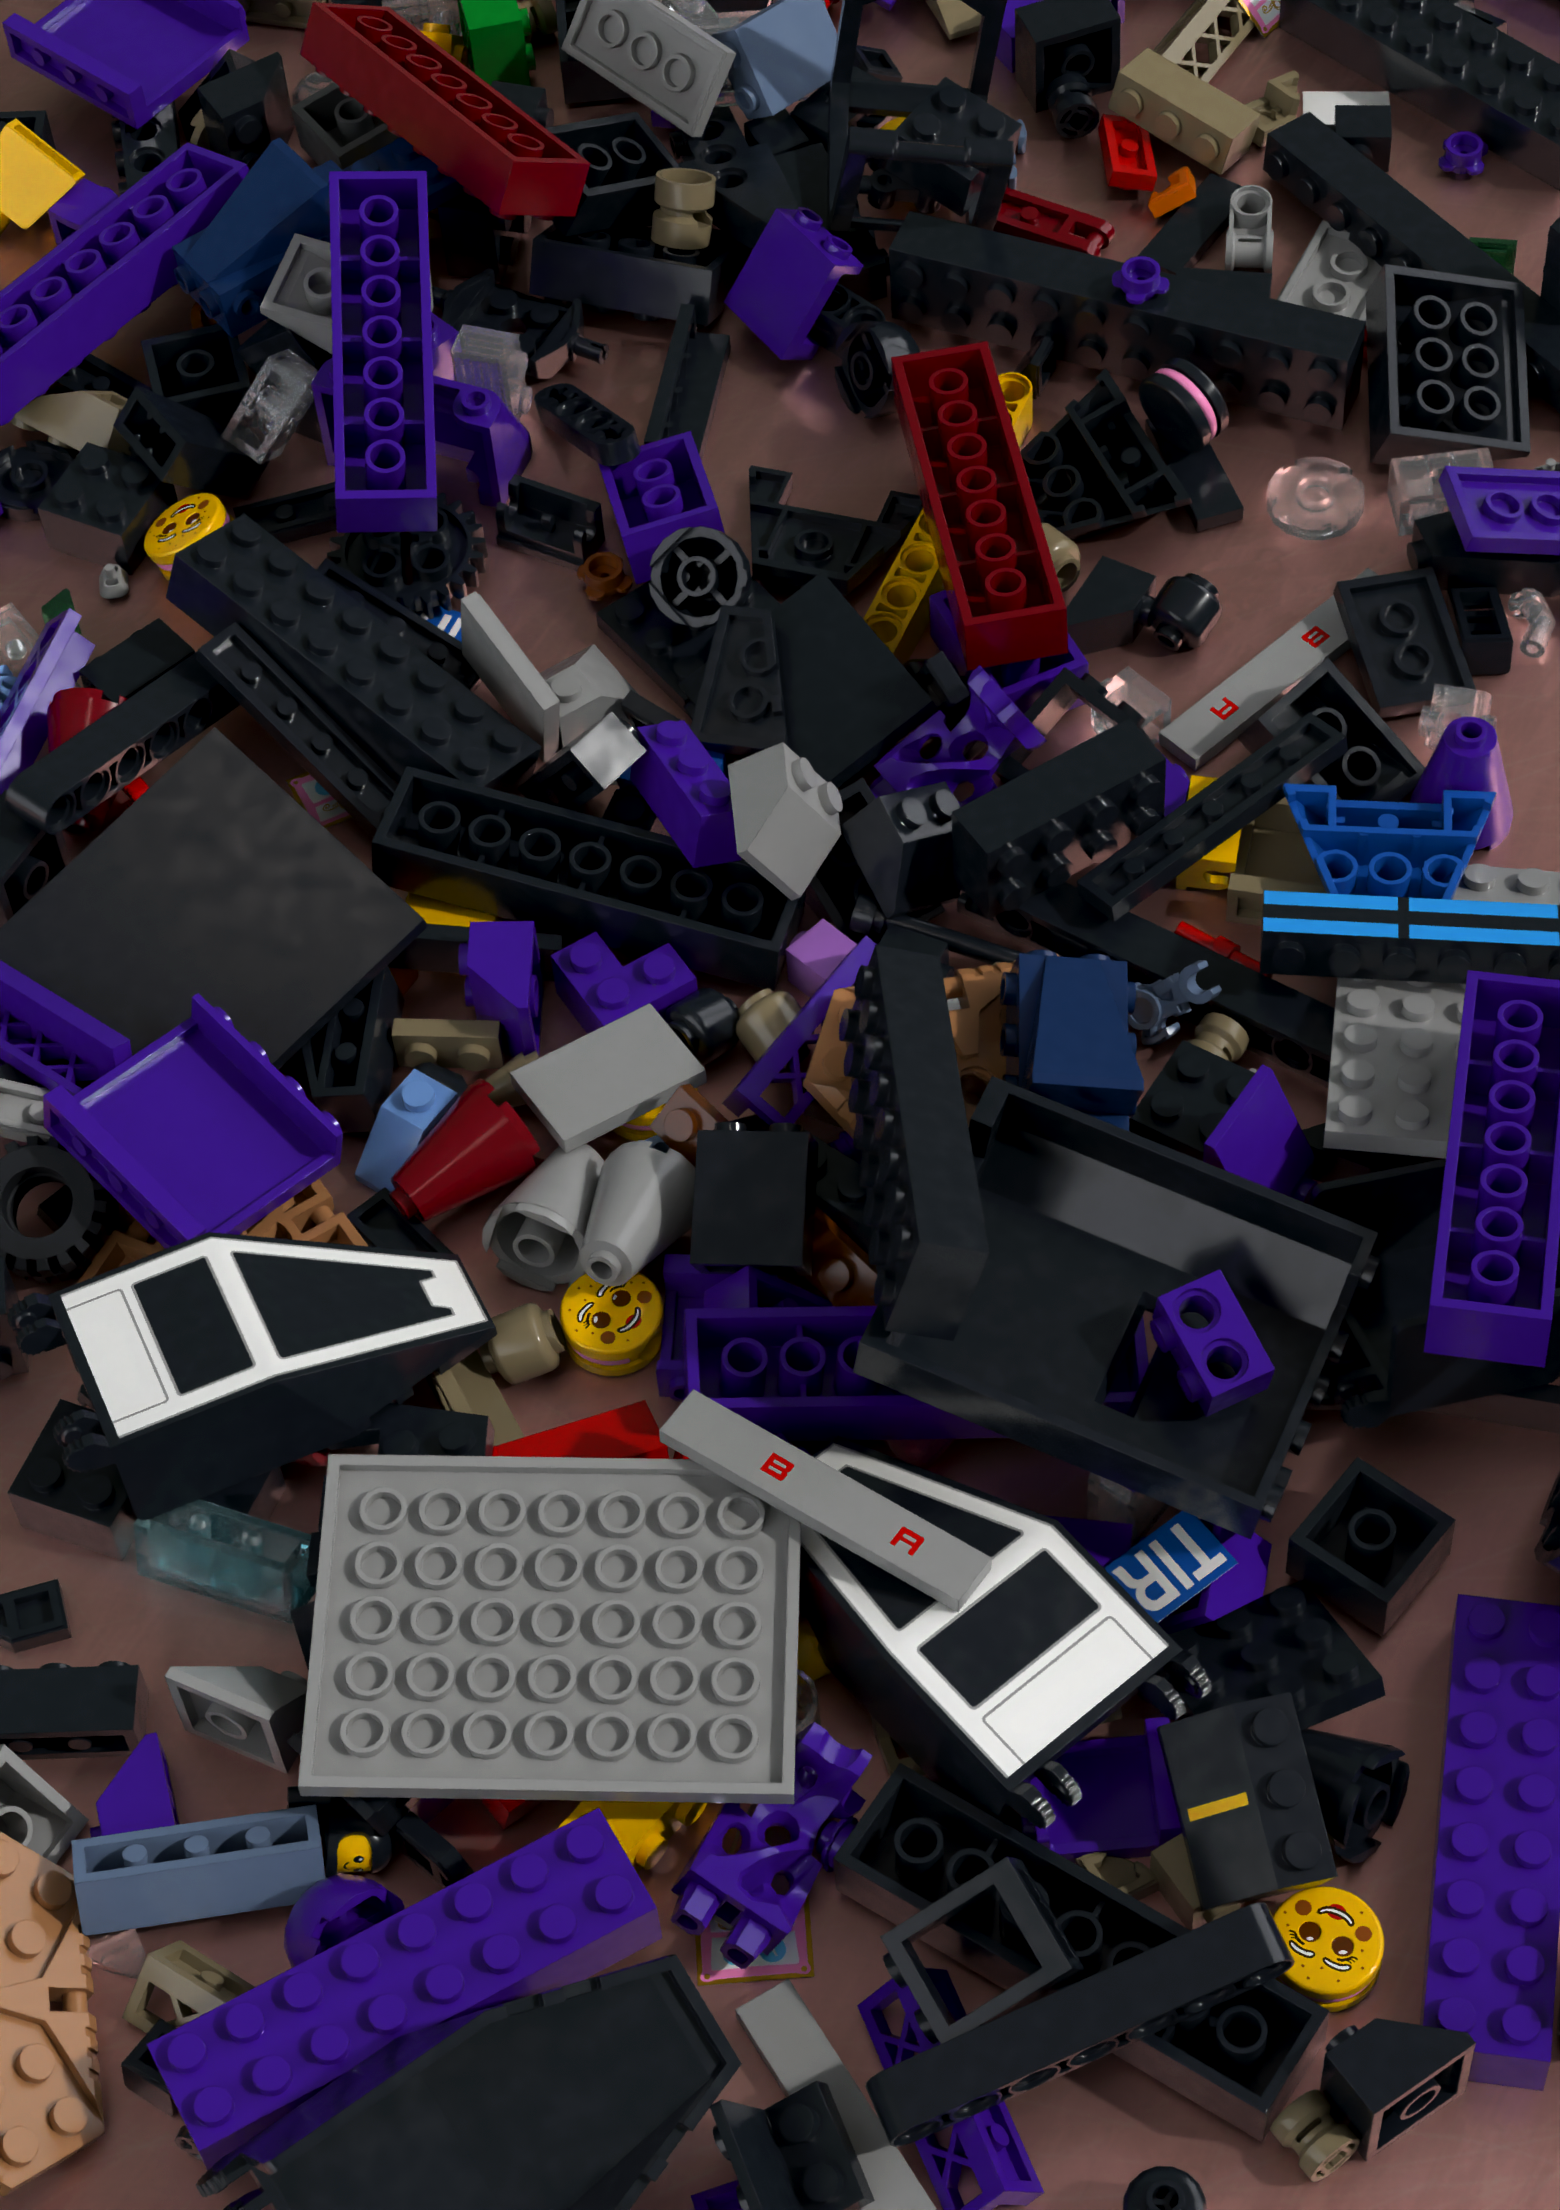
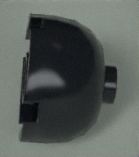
(866, 367)
(697, 574)

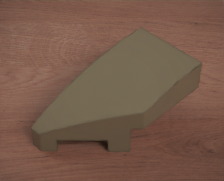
(1277, 105)

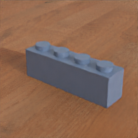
(196, 1869)

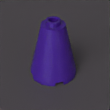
(1469, 760)

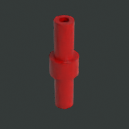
(1219, 945)

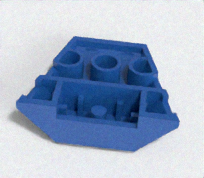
(1389, 845)

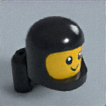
(347, 1838)

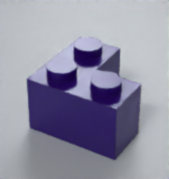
(603, 990)

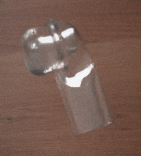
(1540, 619)

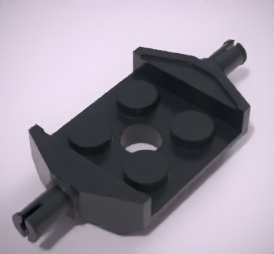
(550, 331)

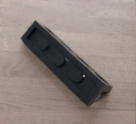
(689, 382)

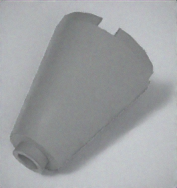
(636, 1211)
(545, 1220)

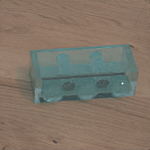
(227, 1558)

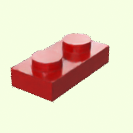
(1127, 154)

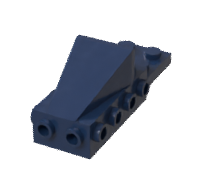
(240, 251)
(1071, 1033)

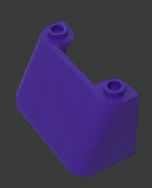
(469, 427)

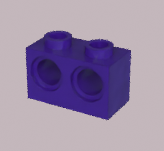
(1226, 1339)

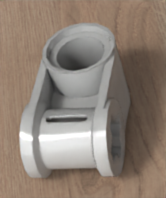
(1249, 232)

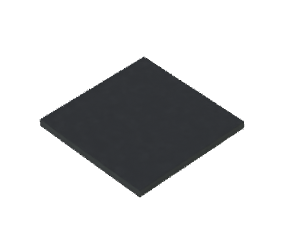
(214, 894)

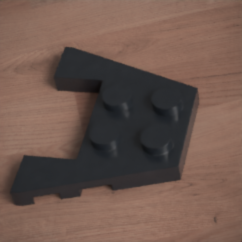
(799, 543)
(415, 1432)

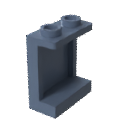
(780, 55)

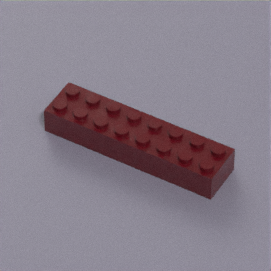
(445, 111)
(979, 506)

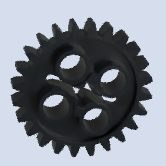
(440, 559)

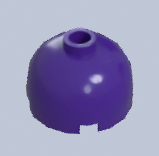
(334, 1912)

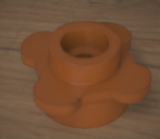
(604, 576)

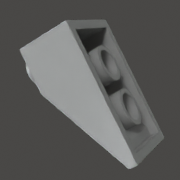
(302, 291)

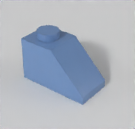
(401, 1127)

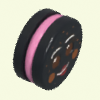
(1184, 405)

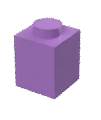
(815, 955)

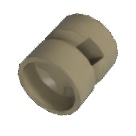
(683, 213)

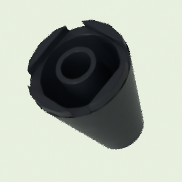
(1356, 1789)

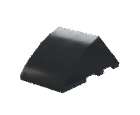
(1098, 467)

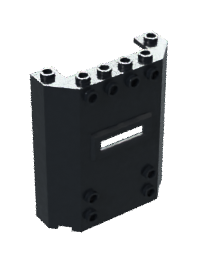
(1079, 1246)

